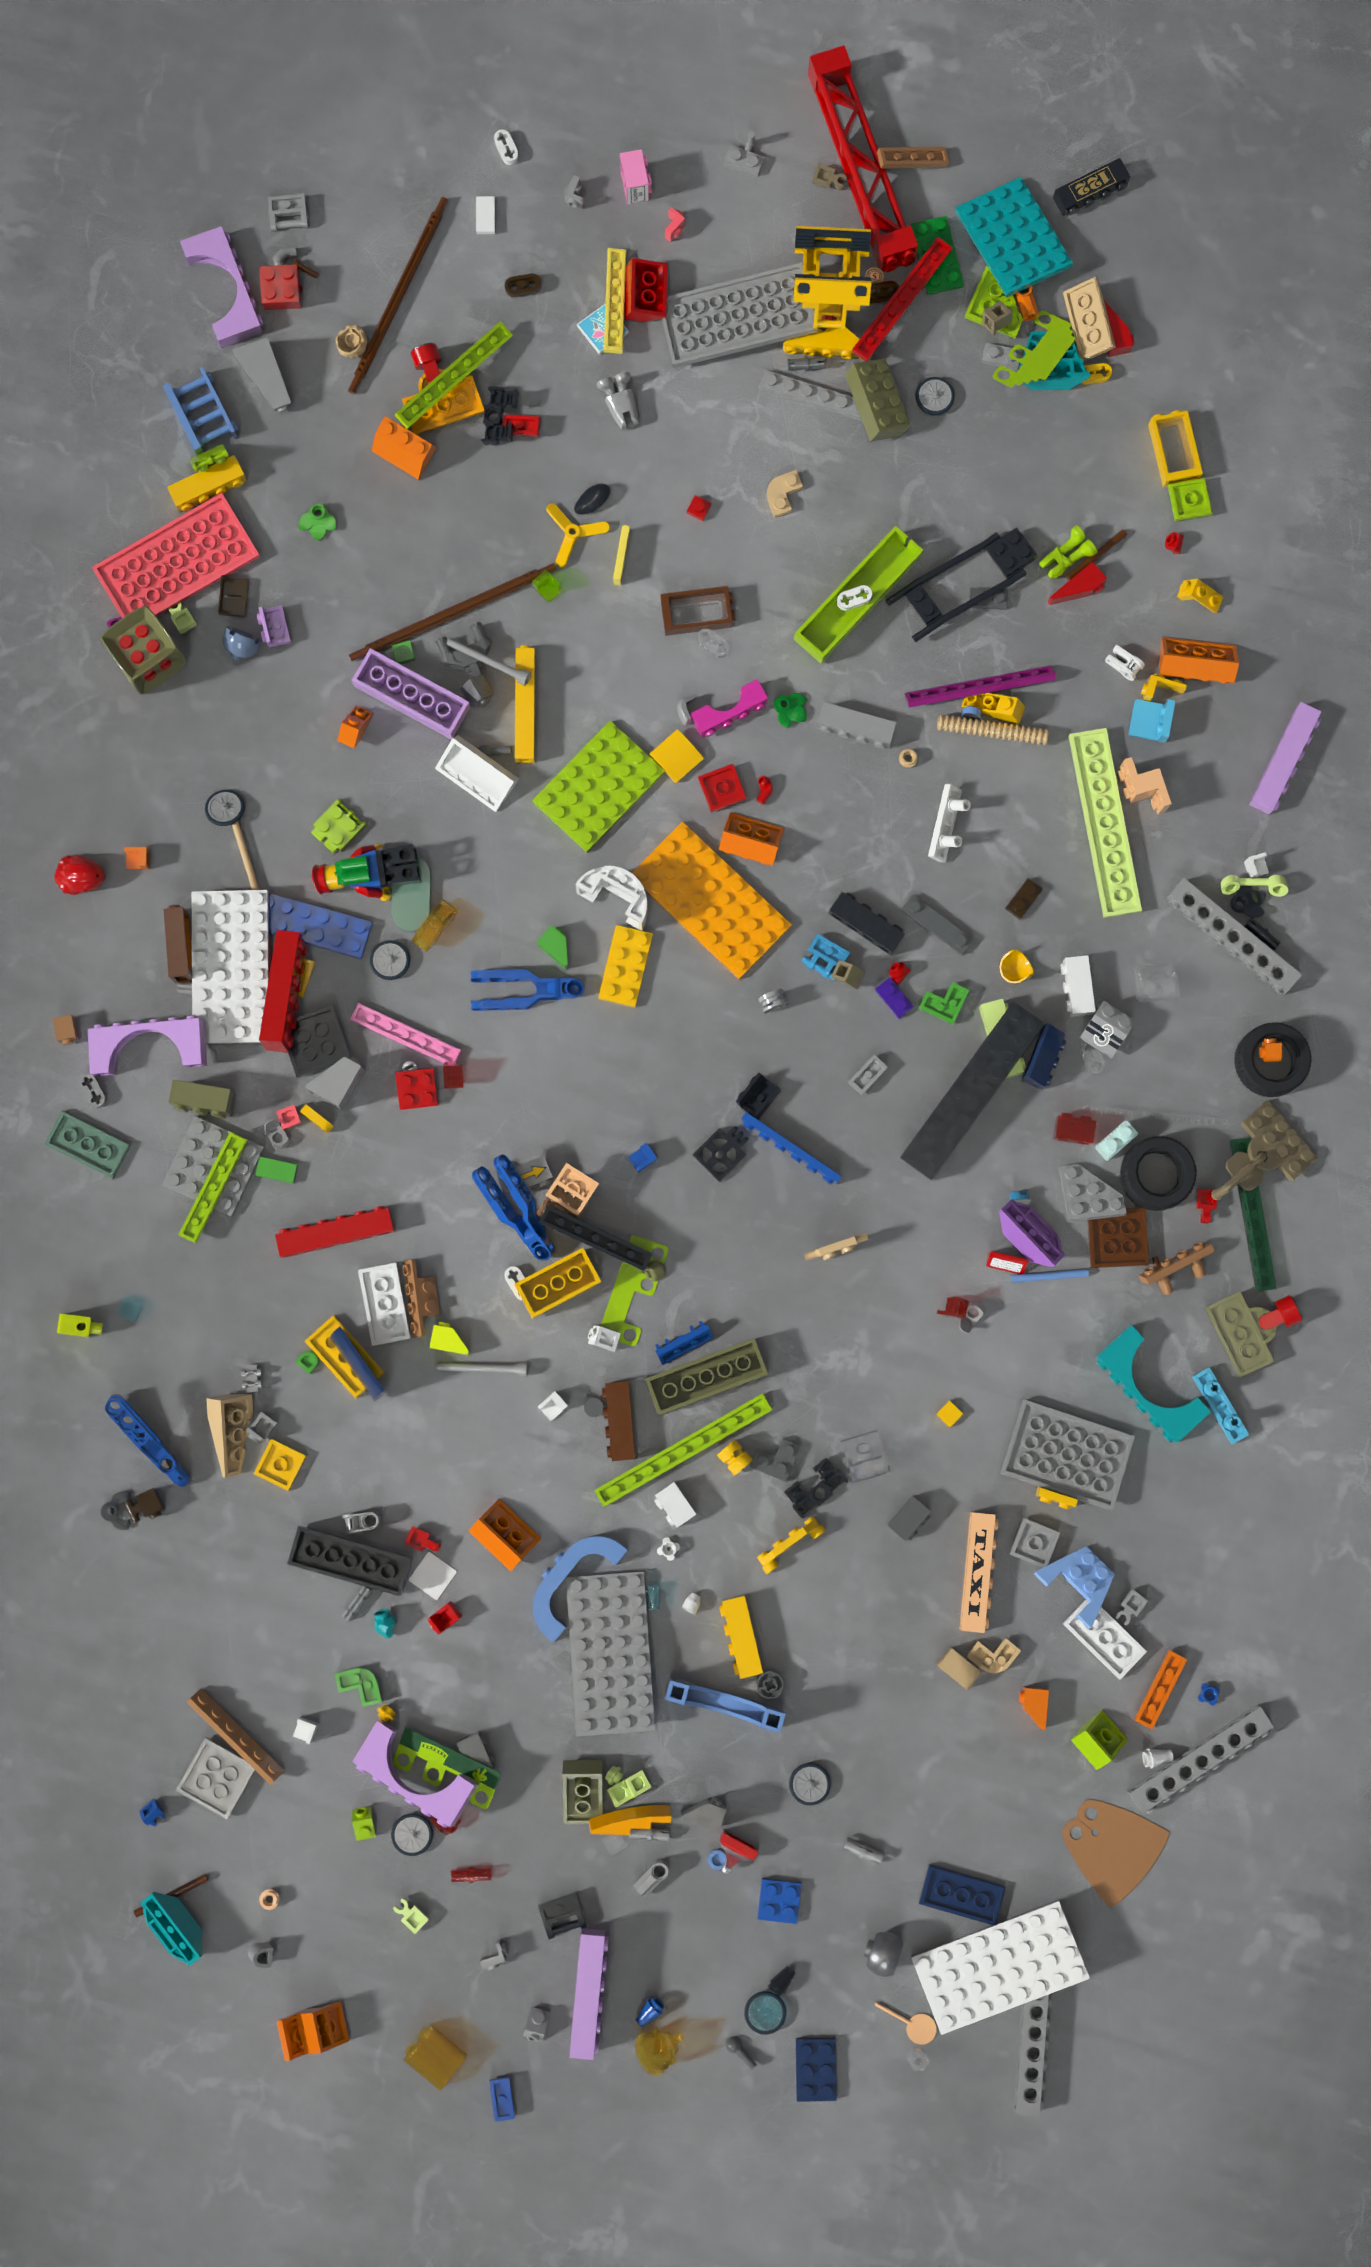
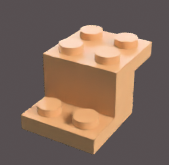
(1144, 786)
(570, 1192)

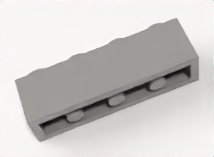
(856, 725)

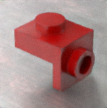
(444, 1618)

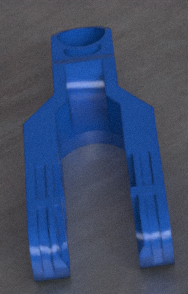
(546, 989)
(527, 1226)
(148, 1444)

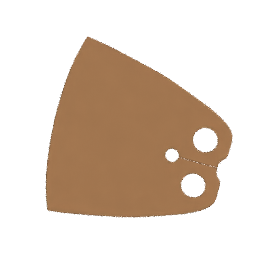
(1119, 1853)

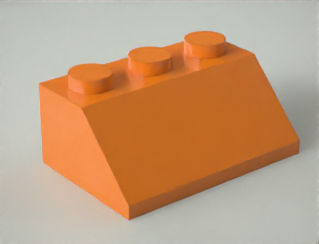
(402, 447)
(751, 839)
(504, 1534)

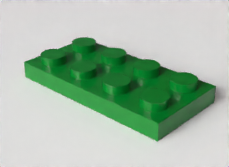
(948, 274)

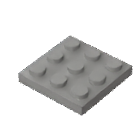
(216, 1778)

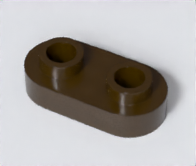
(522, 283)
(881, 293)

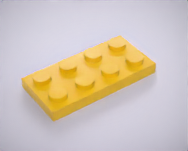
(625, 966)

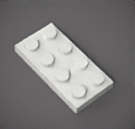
(384, 1304)
(1106, 1641)

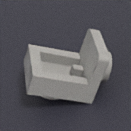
(261, 1428)
(492, 1961)
(536, 2024)

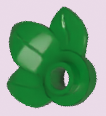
(793, 709)

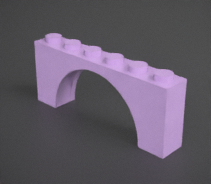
(214, 249)
(107, 1042)
(376, 1759)

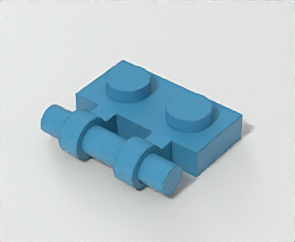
(827, 951)

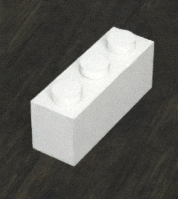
(1078, 986)

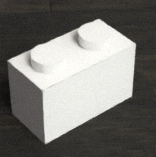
(675, 1505)

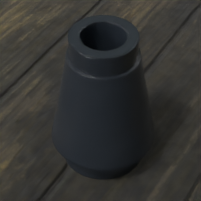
(781, 1982)

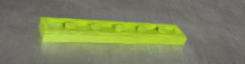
(213, 1187)

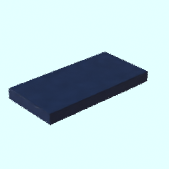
(962, 1895)

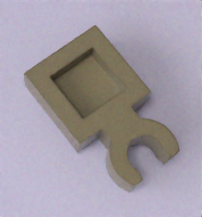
(825, 176)

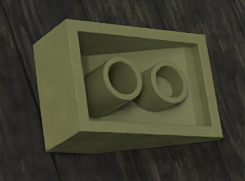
(582, 1790)

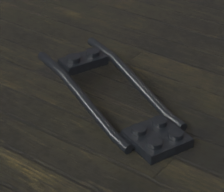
(1010, 555)

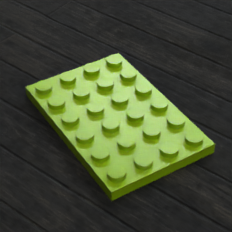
(598, 786)

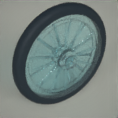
(765, 2012)

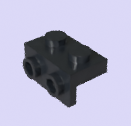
(757, 1096)

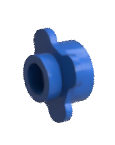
(1212, 1699)

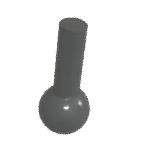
(495, 751)
(733, 2045)

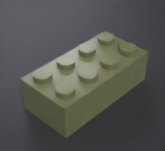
(877, 399)

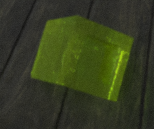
(547, 586)

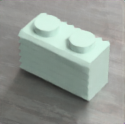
(1116, 1140)

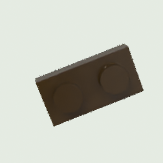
(1024, 898)

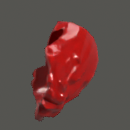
(78, 874)

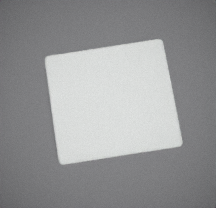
(432, 1575)

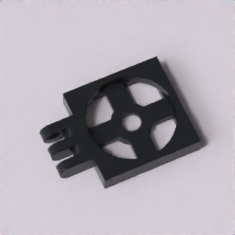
(732, 1141)

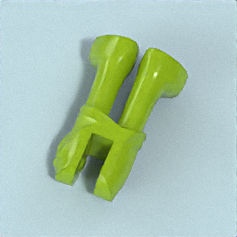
(1077, 537)

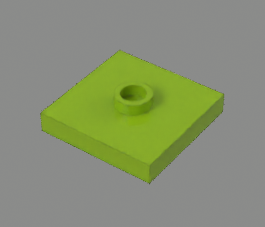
(1189, 499)

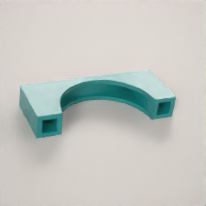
(1118, 1360)

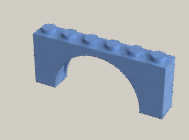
(745, 1709)

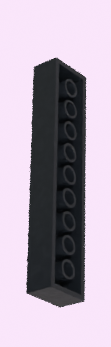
(972, 1090)

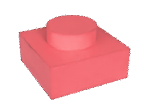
(288, 1117)

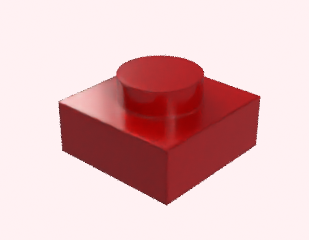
(698, 508)

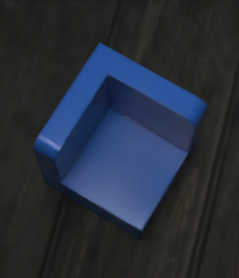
(642, 1158)

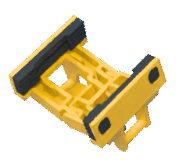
(829, 290)

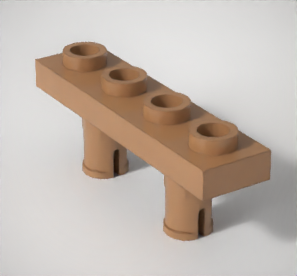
(1170, 1265)

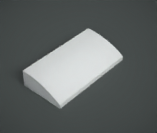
(476, 773)

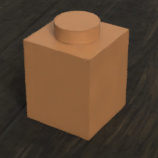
(65, 1029)

